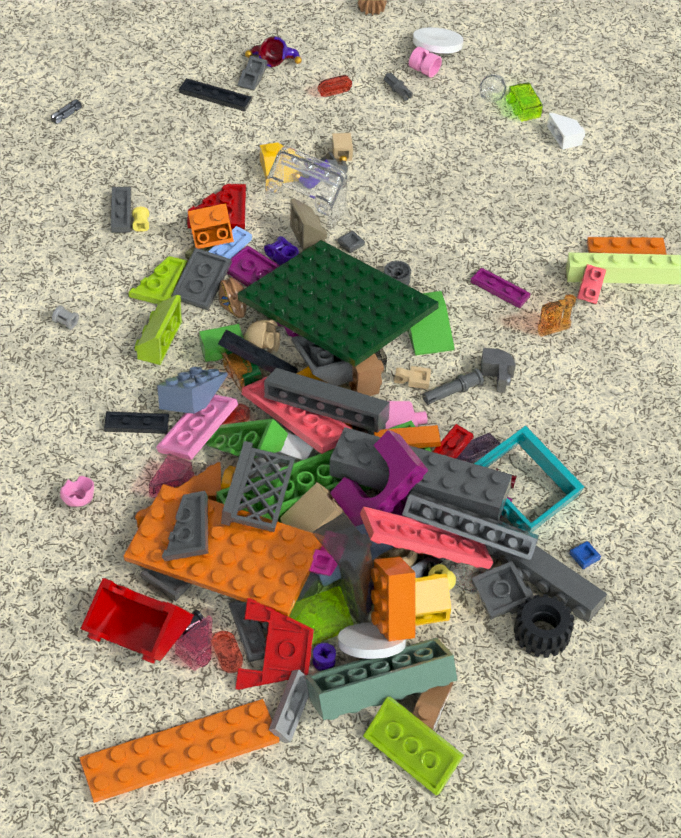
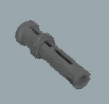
(461, 383)

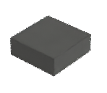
(351, 241)

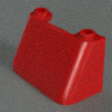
(135, 621)

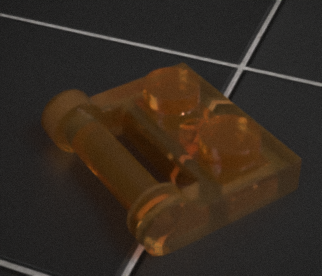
(551, 316)

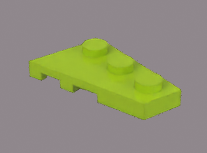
(161, 283)

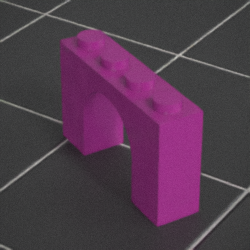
(404, 473)

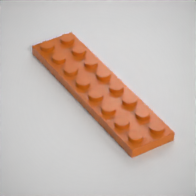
(177, 750)

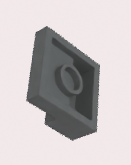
(501, 589)

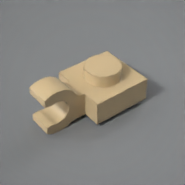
(416, 376)

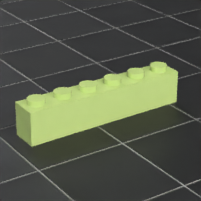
(627, 267)

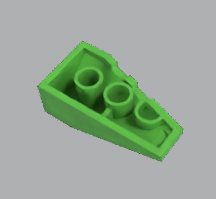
(264, 435)

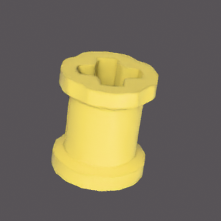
(140, 217)

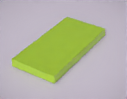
(413, 745)

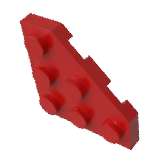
(235, 199)

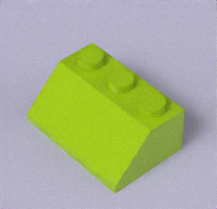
(160, 331)

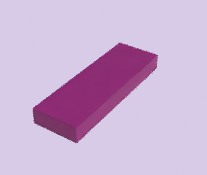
(500, 287)

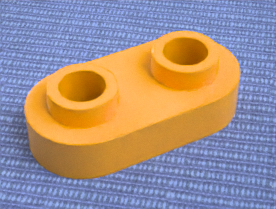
(228, 476)

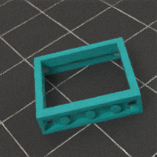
(548, 463)

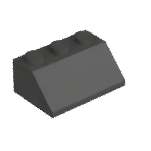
(323, 363)

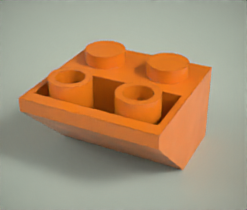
(210, 226)

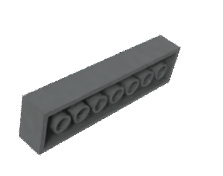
(447, 479)

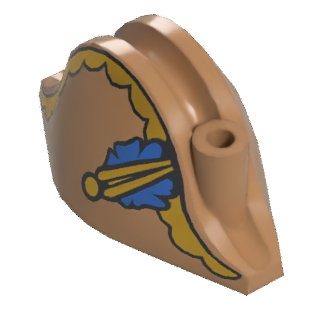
(229, 299)

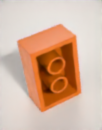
(393, 598)

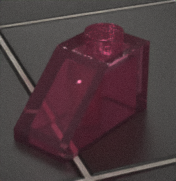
(172, 473)
(196, 645)

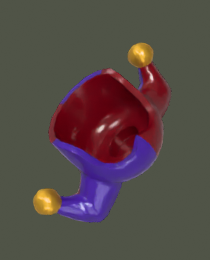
(274, 51)

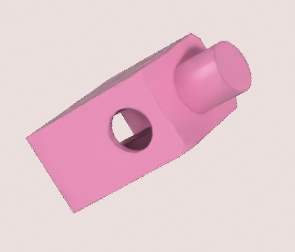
(402, 412)

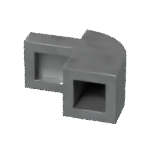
(498, 364)

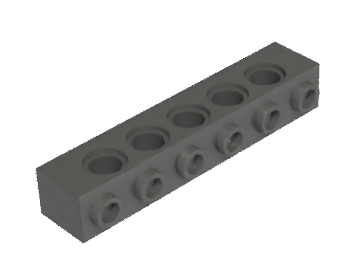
(470, 525)

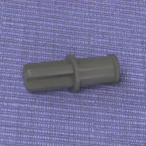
(397, 86)

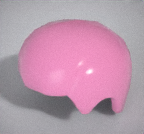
(78, 492)

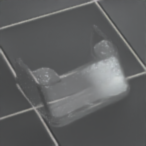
(311, 178)

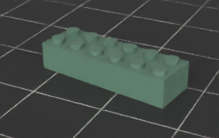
(371, 681)

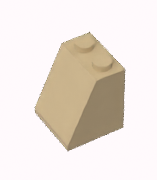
(313, 510)

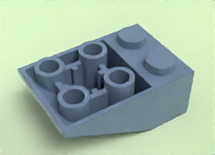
(190, 390)

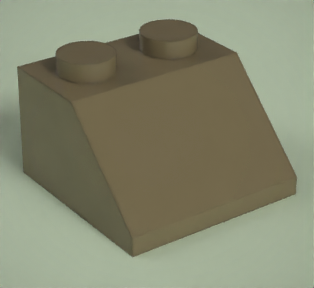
(305, 224)

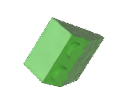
(434, 331)

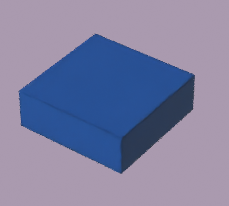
(585, 555)

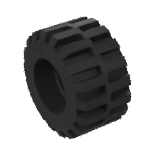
(541, 640)

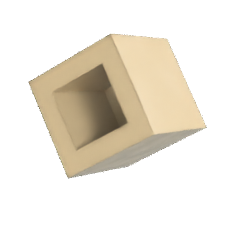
(342, 145)

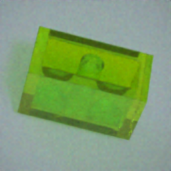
(524, 102)

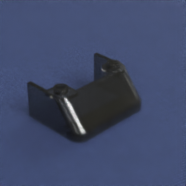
(355, 562)

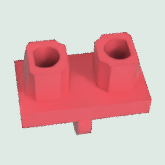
(591, 284)

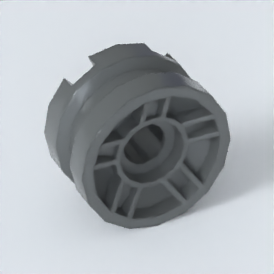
(398, 270)

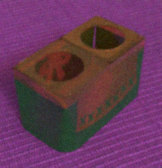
(243, 369)

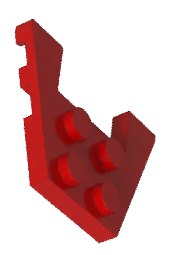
(286, 647)

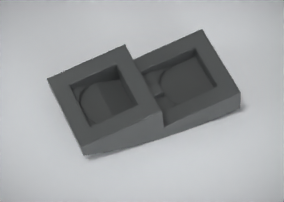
(253, 73)

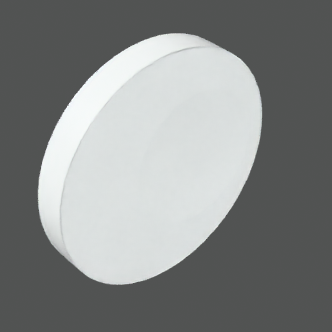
(438, 40)
(367, 642)

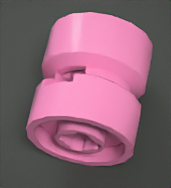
(425, 62)

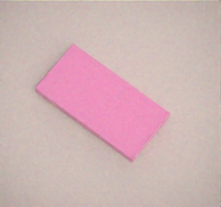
(196, 429)

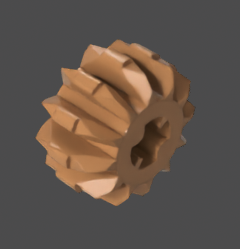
(372, 6)

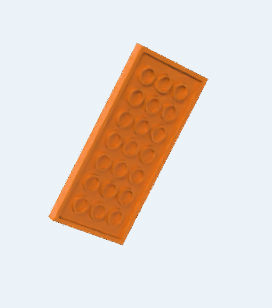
(239, 559)

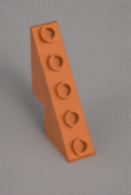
(205, 481)

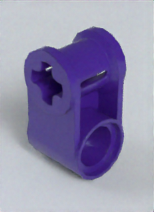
(281, 250)

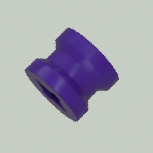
(319, 661)

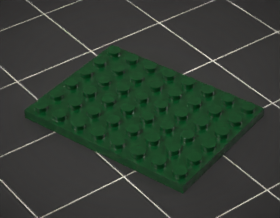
(338, 302)

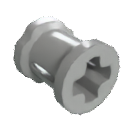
(65, 317)

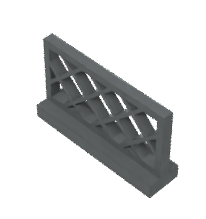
(241, 478)

